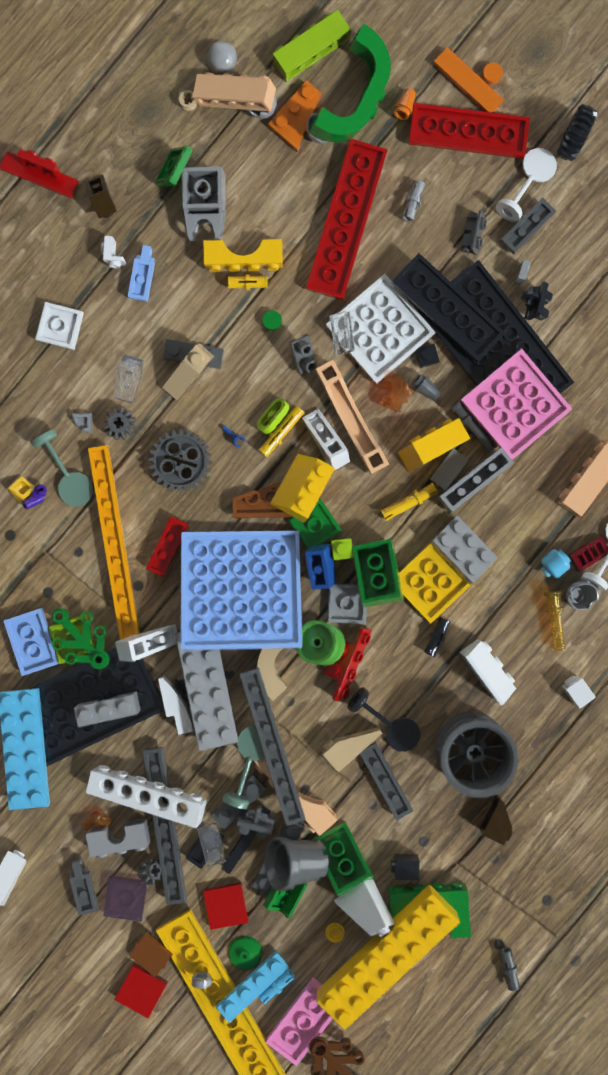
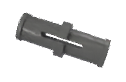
(509, 968)

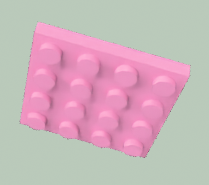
(516, 404)

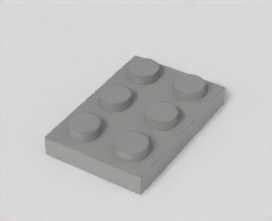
(463, 550)

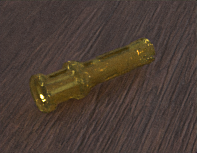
(555, 608)

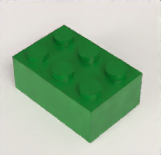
(377, 573)

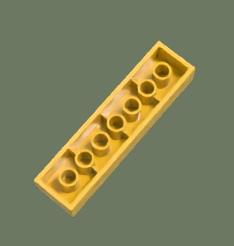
(387, 957)

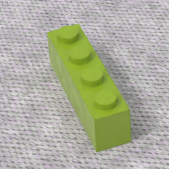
(311, 45)

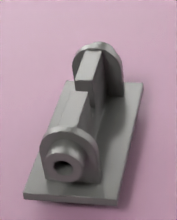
(476, 225)

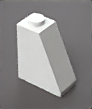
(9, 873)
(366, 908)

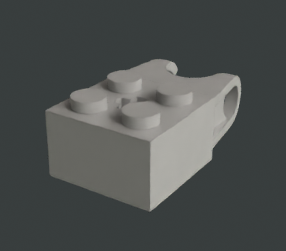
(207, 206)

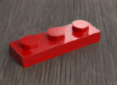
(167, 546)

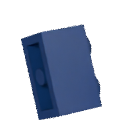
(321, 566)

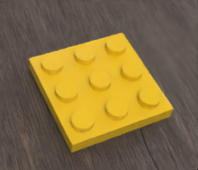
(431, 583)

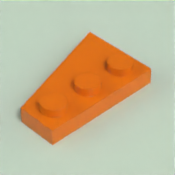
(292, 119)

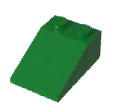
(345, 860)

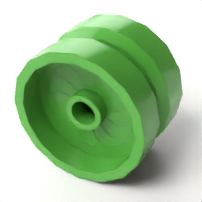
(321, 643)

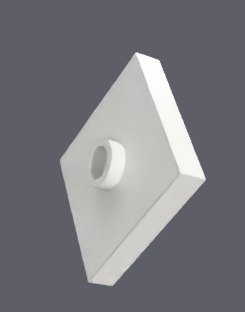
(59, 326)

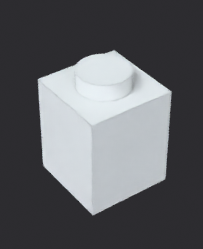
(578, 691)

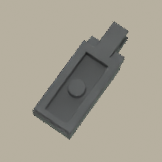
(83, 888)

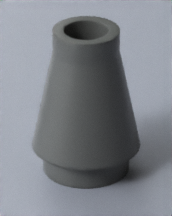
(425, 387)

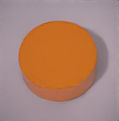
(492, 73)

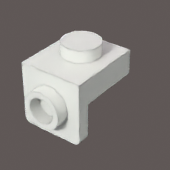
(108, 249)

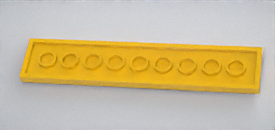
(241, 1036)

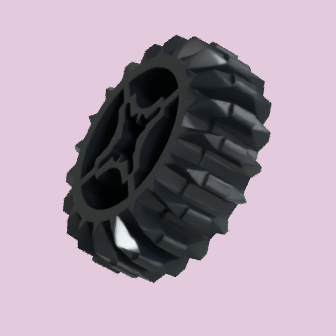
(577, 132)

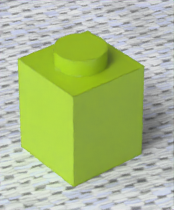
(342, 549)

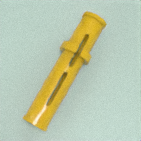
(276, 437)
(410, 501)

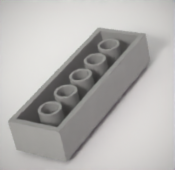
(207, 697)

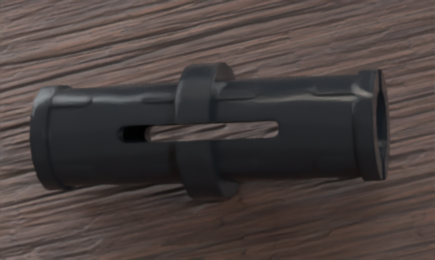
(437, 636)

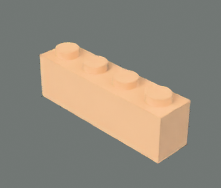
(234, 92)
(587, 483)

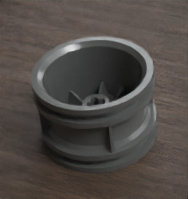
(482, 783)

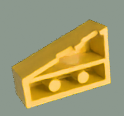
(433, 444)

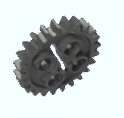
(175, 477)

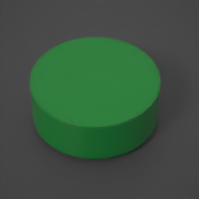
(272, 320)

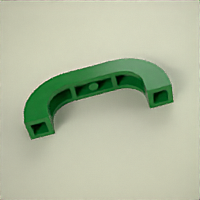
(376, 56)

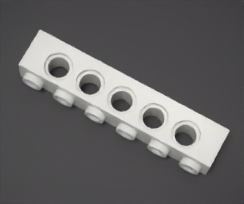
(99, 787)

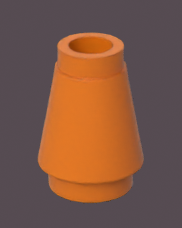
(404, 105)

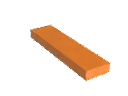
(468, 81)

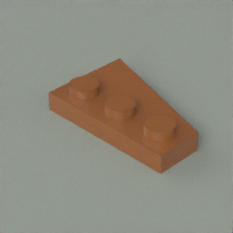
(257, 504)

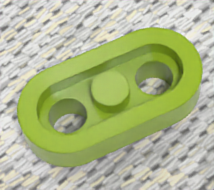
(273, 415)

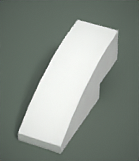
(175, 706)

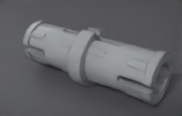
(413, 201)

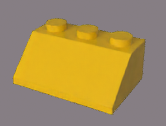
(302, 486)

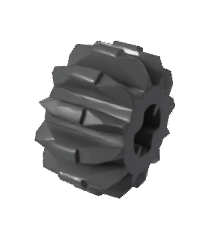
(114, 429)

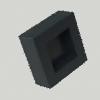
(427, 356)

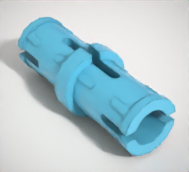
(277, 986)

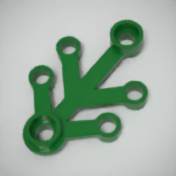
(83, 640)

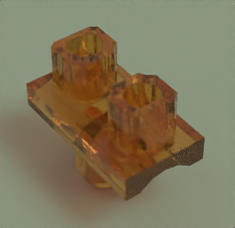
(398, 395)

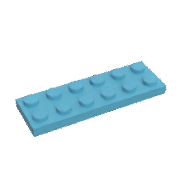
(24, 749)

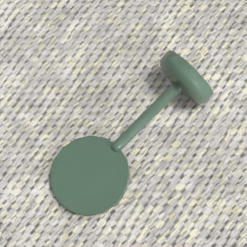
(74, 487)
(250, 748)

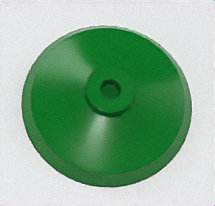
(245, 952)

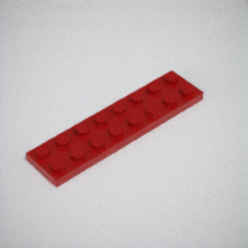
(346, 219)

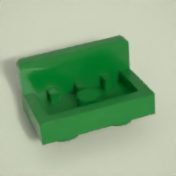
(285, 901)

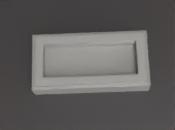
(449, 469)

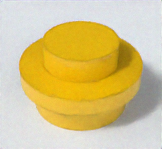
(334, 932)

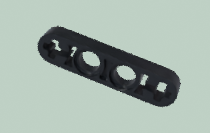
(240, 847)

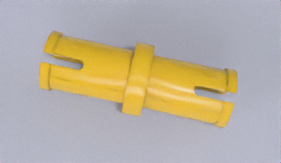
(233, 282)

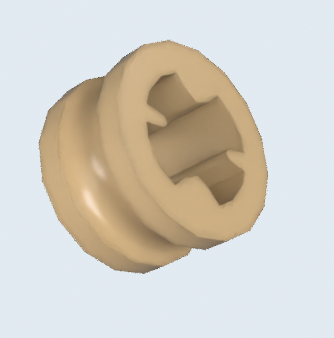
(187, 107)

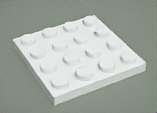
(384, 329)

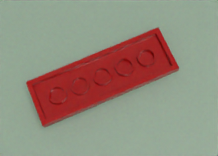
(469, 130)

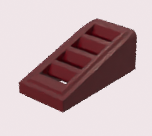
(573, 556)

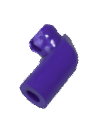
(36, 498)

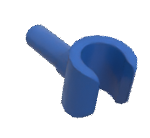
(232, 435)

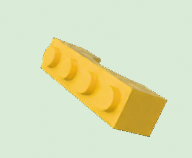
(219, 257)

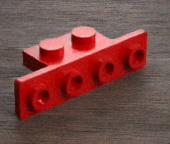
(39, 171)
(345, 668)

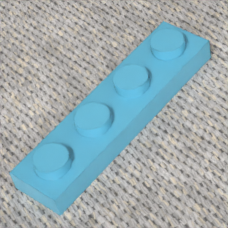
(252, 986)

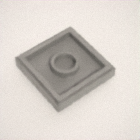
(345, 605)

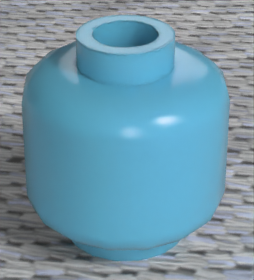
(555, 563)

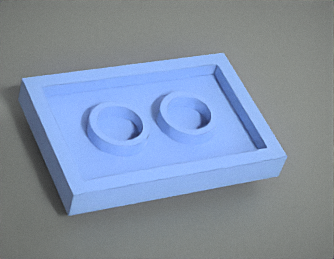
(31, 641)

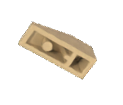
(188, 371)
(346, 748)

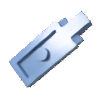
(142, 275)

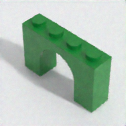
(455, 894)

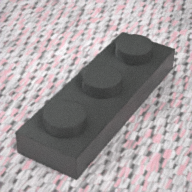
(528, 226)
(178, 350)
(226, 814)

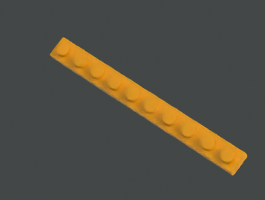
(114, 541)

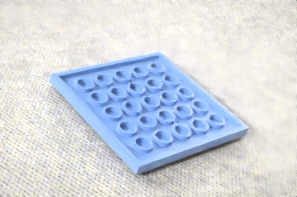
(240, 590)

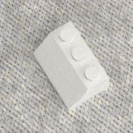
(489, 671)

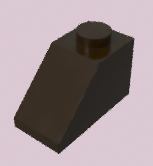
(100, 197)
(497, 822)

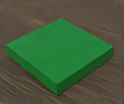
(173, 166)
(318, 527)

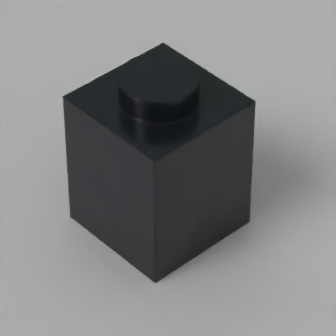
(405, 866)

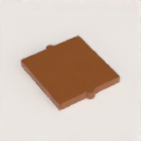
(150, 954)

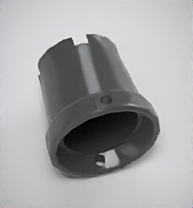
(294, 862)

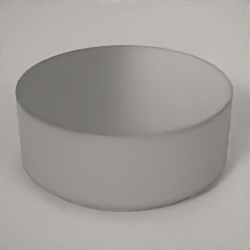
(201, 980)

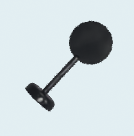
(401, 733)

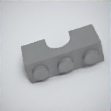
(106, 710)
(102, 842)

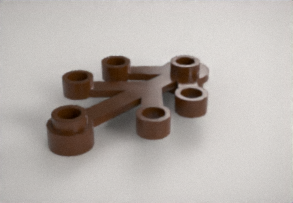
(334, 1062)

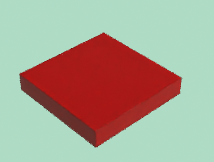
(225, 906)
(140, 991)

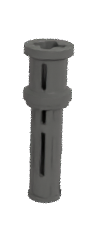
(474, 426)

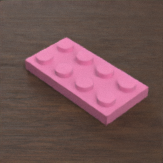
(299, 1025)

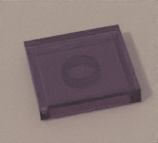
(125, 898)

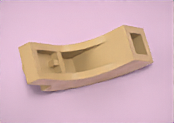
(273, 682)

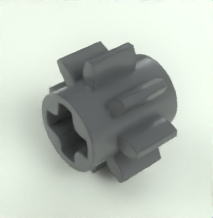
(149, 871)

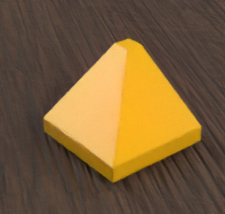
(21, 489)

